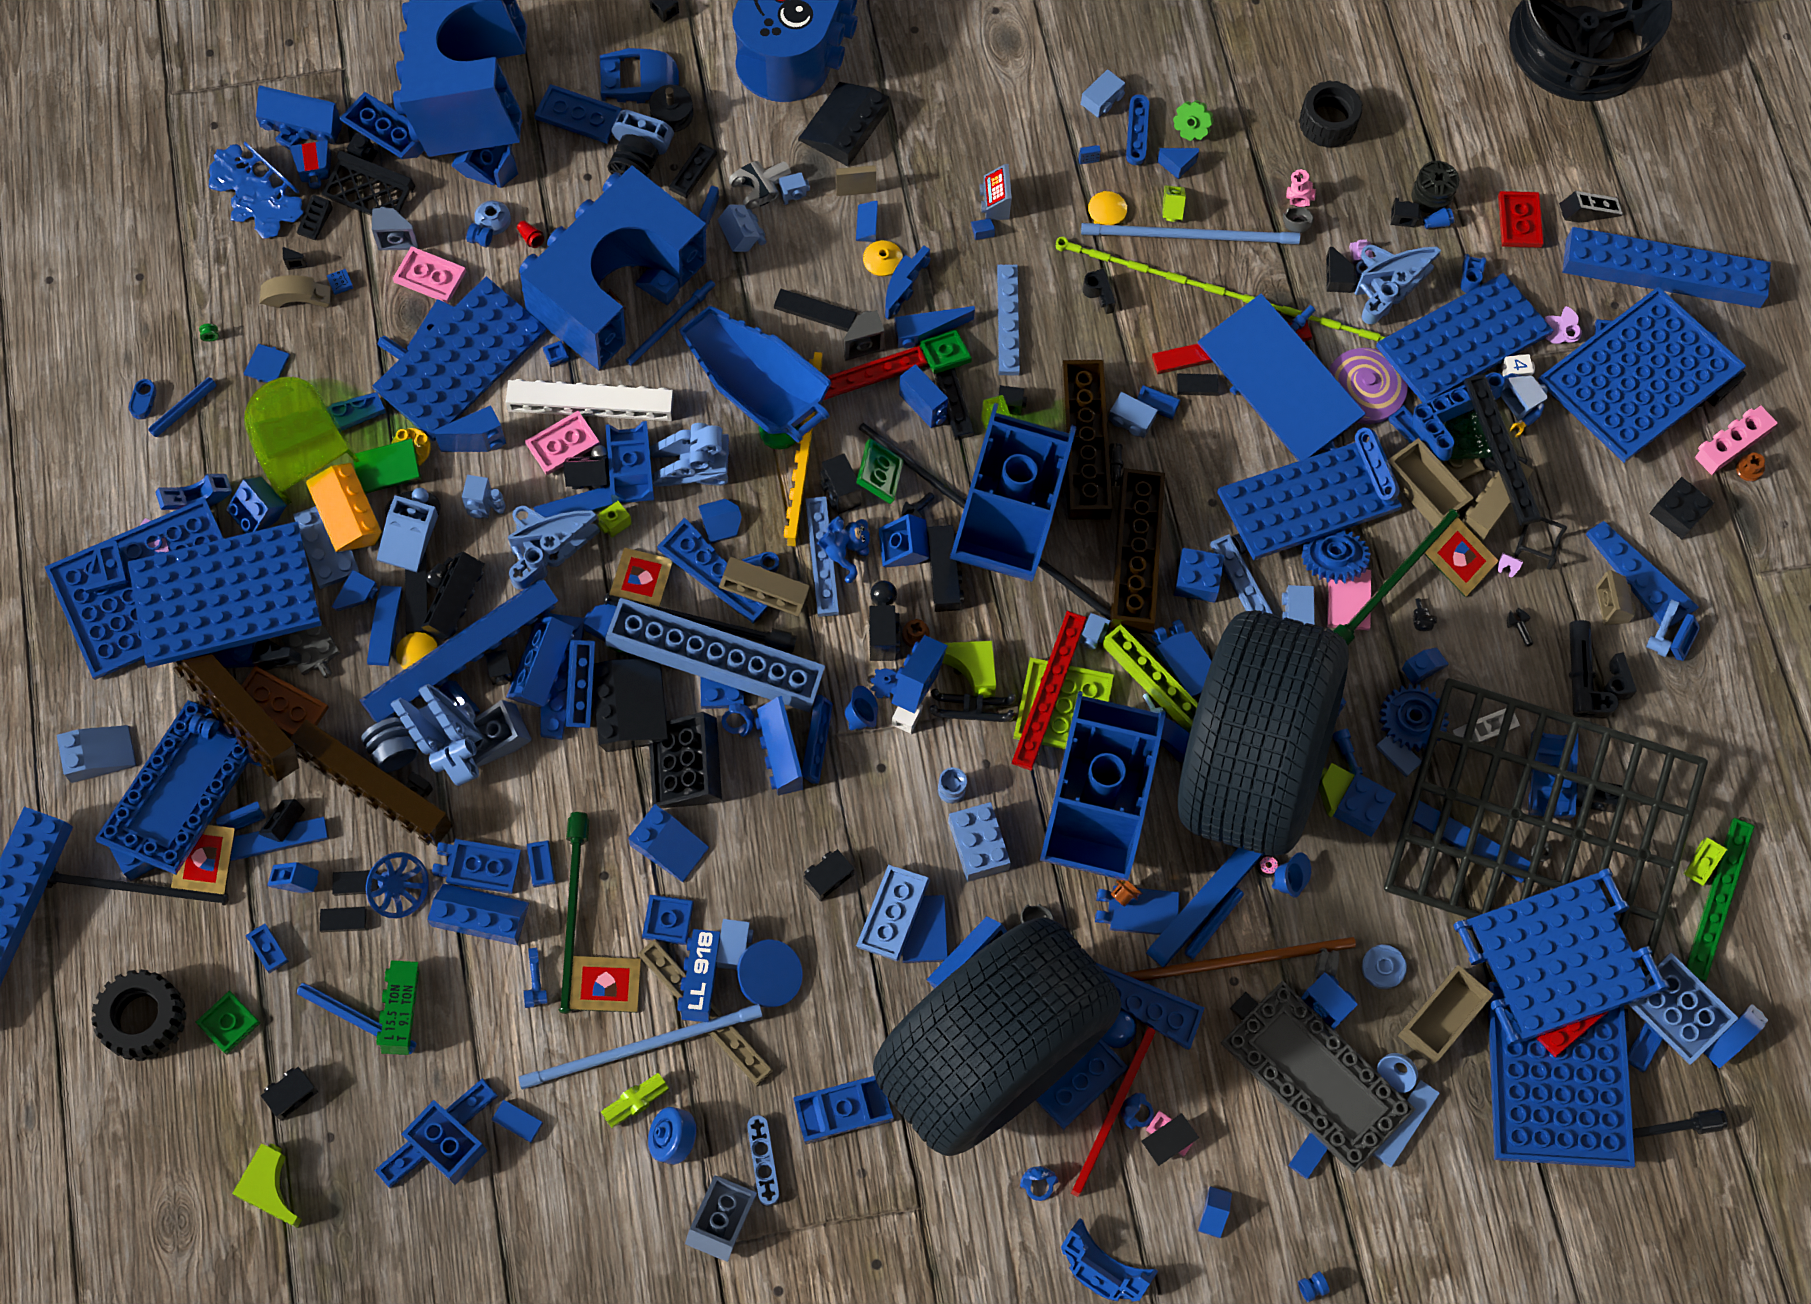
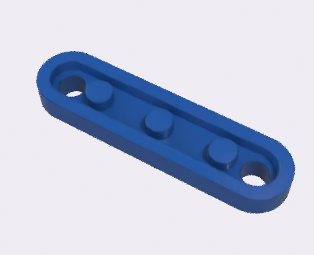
(1137, 129)
(1377, 464)

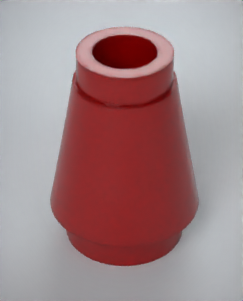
(532, 236)

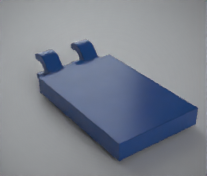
(1183, 657)
(478, 865)
(1147, 915)

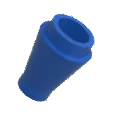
(1441, 218)

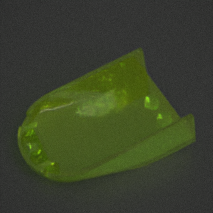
(293, 432)

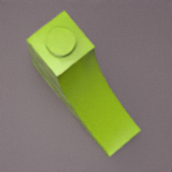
(976, 663)
(262, 1184)

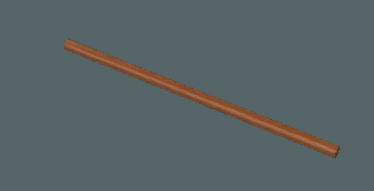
(1242, 959)

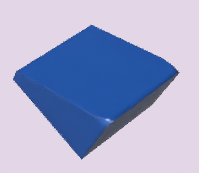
(983, 229)

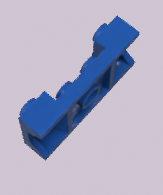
(629, 464)
(1550, 753)
(842, 1109)

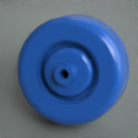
(672, 1135)

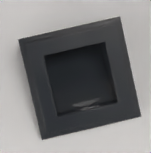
(293, 259)

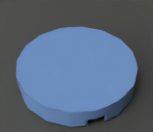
(1384, 966)

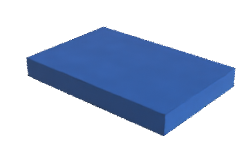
(928, 934)

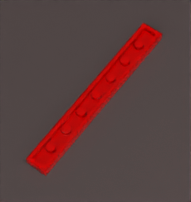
(1194, 355)
(1049, 690)
(1113, 1112)

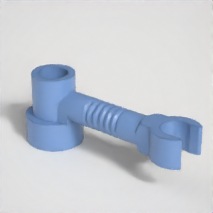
(1658, 642)

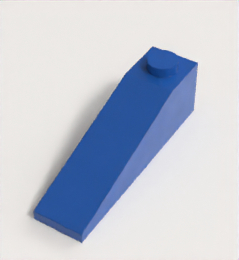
(918, 327)

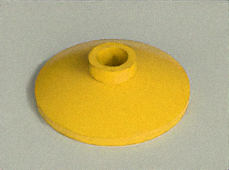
(879, 264)

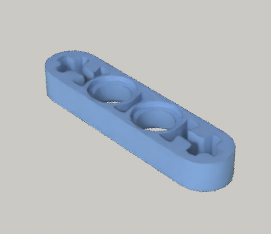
(763, 1160)

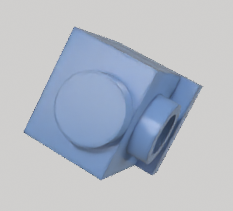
(793, 187)
(1094, 631)

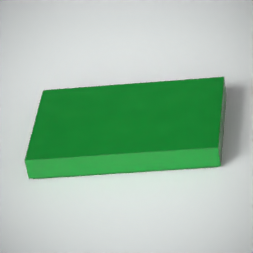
(387, 466)
(880, 471)

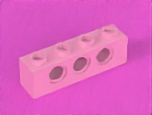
(1714, 459)

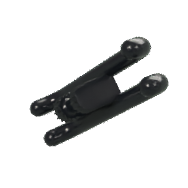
(972, 707)

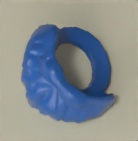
(746, 712)
(1131, 1106)
(1038, 1173)

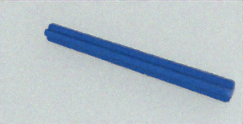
(343, 1011)

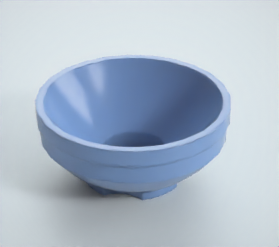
(498, 222)
(1399, 1081)

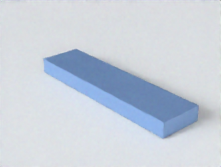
(1421, 1099)

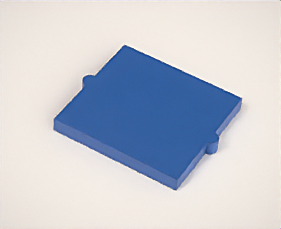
(266, 363)

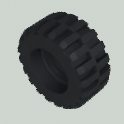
(119, 995)

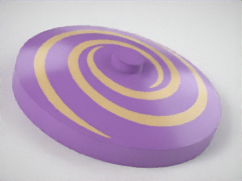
(1370, 383)

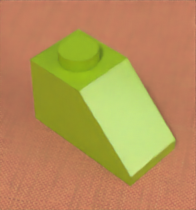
(1173, 203)
(1334, 786)

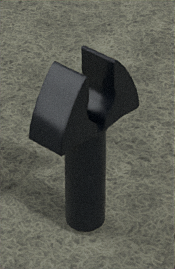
(918, 506)
(1520, 625)

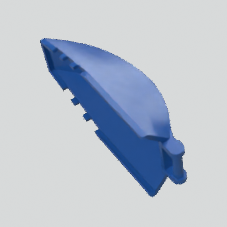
(757, 373)

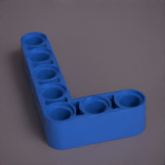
(1450, 405)

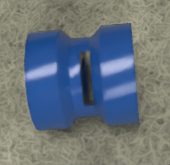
(479, 235)
(201, 725)
(1313, 1286)

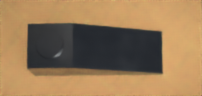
(1589, 207)

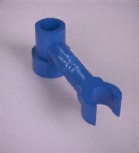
(535, 995)

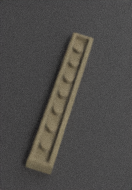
(728, 1037)

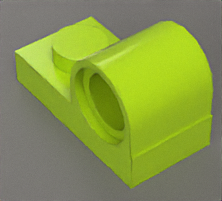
(1705, 860)

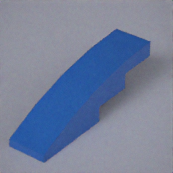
(384, 626)

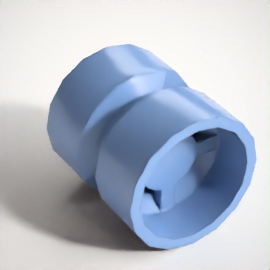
(952, 785)

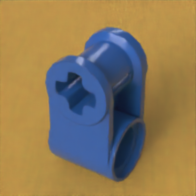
(1472, 270)

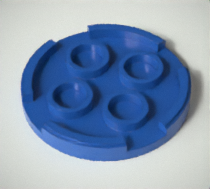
(769, 973)

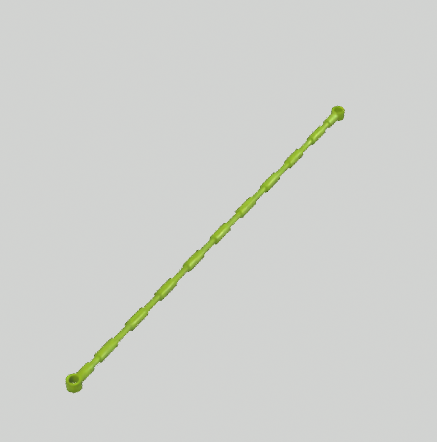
(1209, 287)

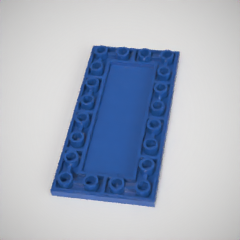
(1281, 378)
(175, 793)

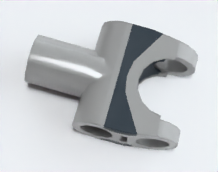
(761, 182)

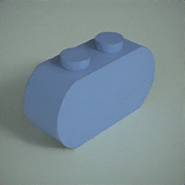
(649, 128)

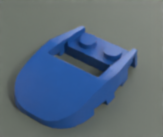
(655, 70)

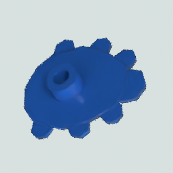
(883, 682)

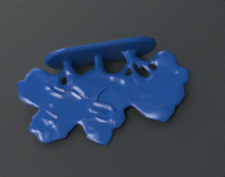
(253, 194)

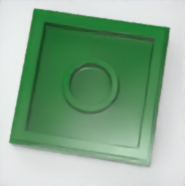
(945, 351)
(227, 1022)

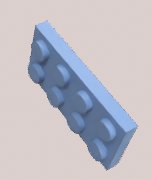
(327, 564)
(893, 913)

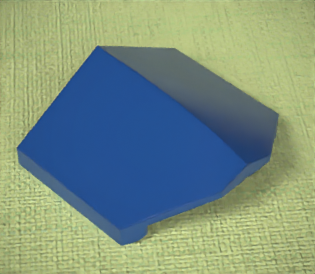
(507, 167)
(720, 520)

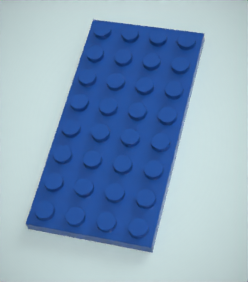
(1464, 338)
(459, 358)
(1304, 501)

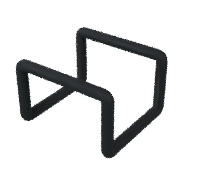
(1552, 559)

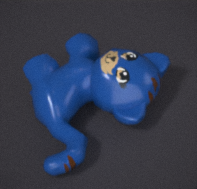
(853, 536)

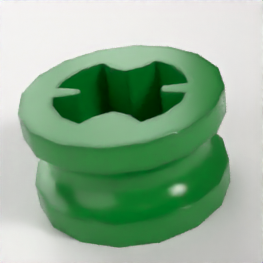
(208, 332)

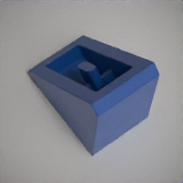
(1177, 160)
(1215, 1212)

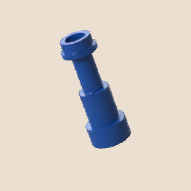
(1343, 737)

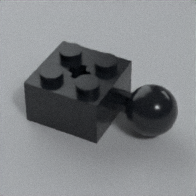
(883, 622)

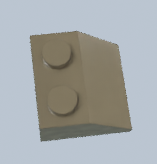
(1615, 599)

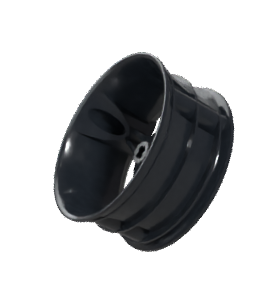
(1582, 34)

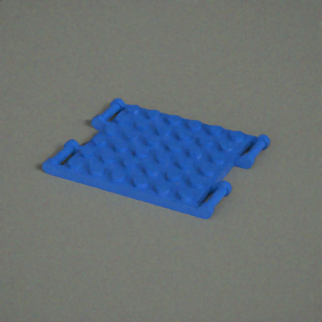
(1560, 957)

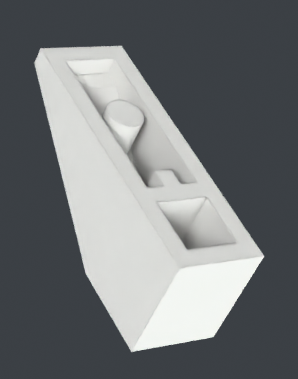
(1487, 726)

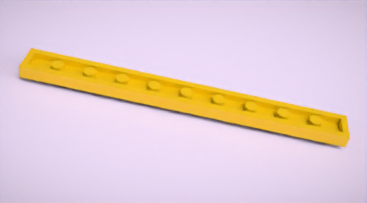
(799, 474)

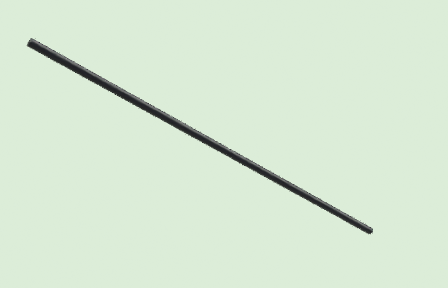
(961, 502)

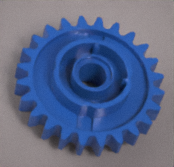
(1336, 557)
(1397, 716)

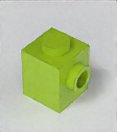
(614, 519)

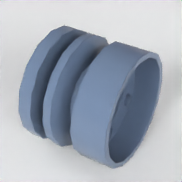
(389, 744)

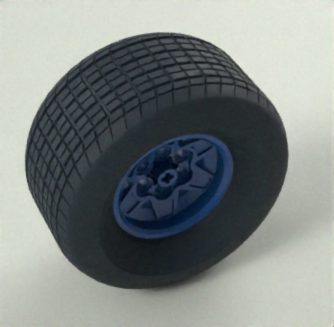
(1262, 732)
(996, 1035)

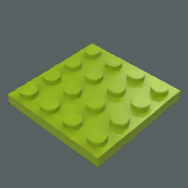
(1090, 682)

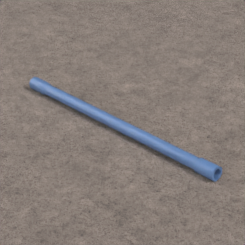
(1098, 229)
(538, 1077)

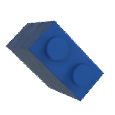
(923, 396)

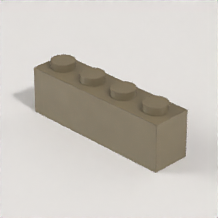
(764, 586)

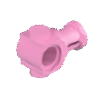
(1301, 189)

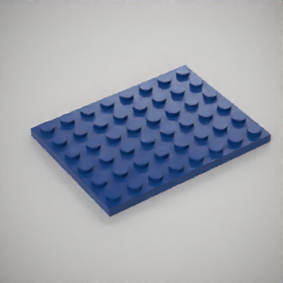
(1641, 374)
(223, 594)
(107, 618)
(1562, 1106)

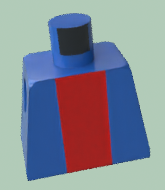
(312, 162)

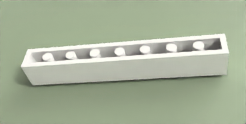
(589, 400)

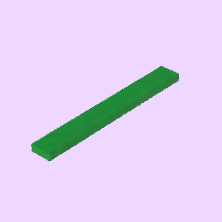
(1719, 899)

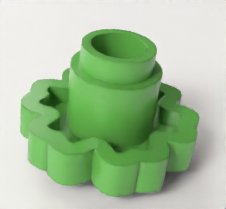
(1193, 120)

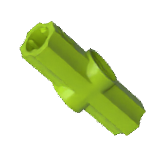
(634, 1100)

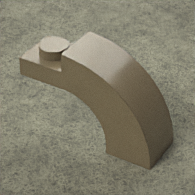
(292, 289)

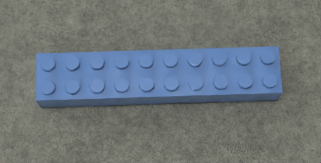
(714, 654)

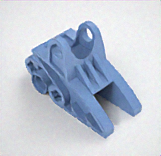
(1391, 275)
(701, 455)
(546, 536)
(443, 728)

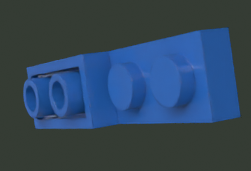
(902, 280)

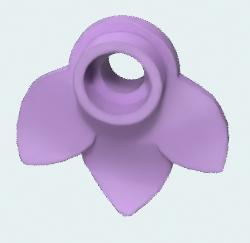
(1563, 324)

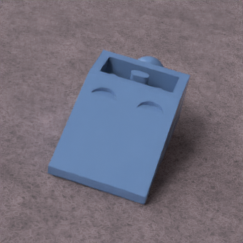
(407, 536)

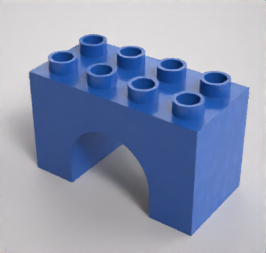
(452, 73)
(565, 279)

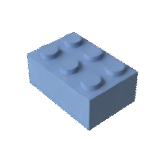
(979, 842)

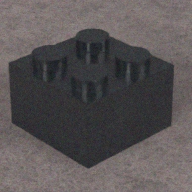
(840, 483)
(1681, 508)

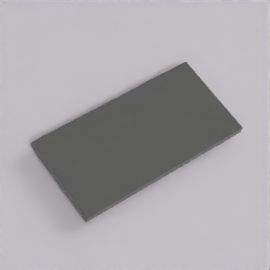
(1318, 1076)

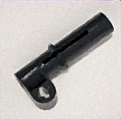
(1583, 676)

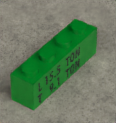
(399, 1007)

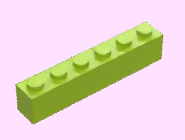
(1151, 676)

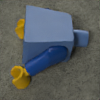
(1524, 399)

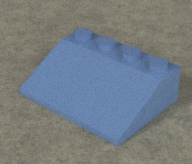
(1686, 1012)

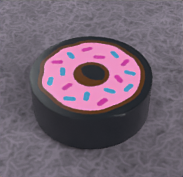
(1267, 865)

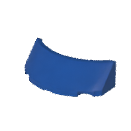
(1102, 1272)

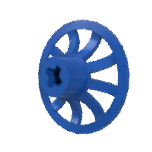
(394, 884)

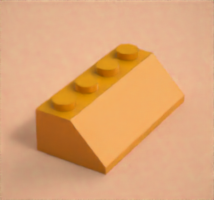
(344, 508)

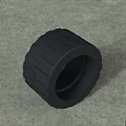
(1335, 95)

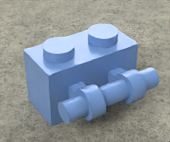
(741, 228)
(479, 497)

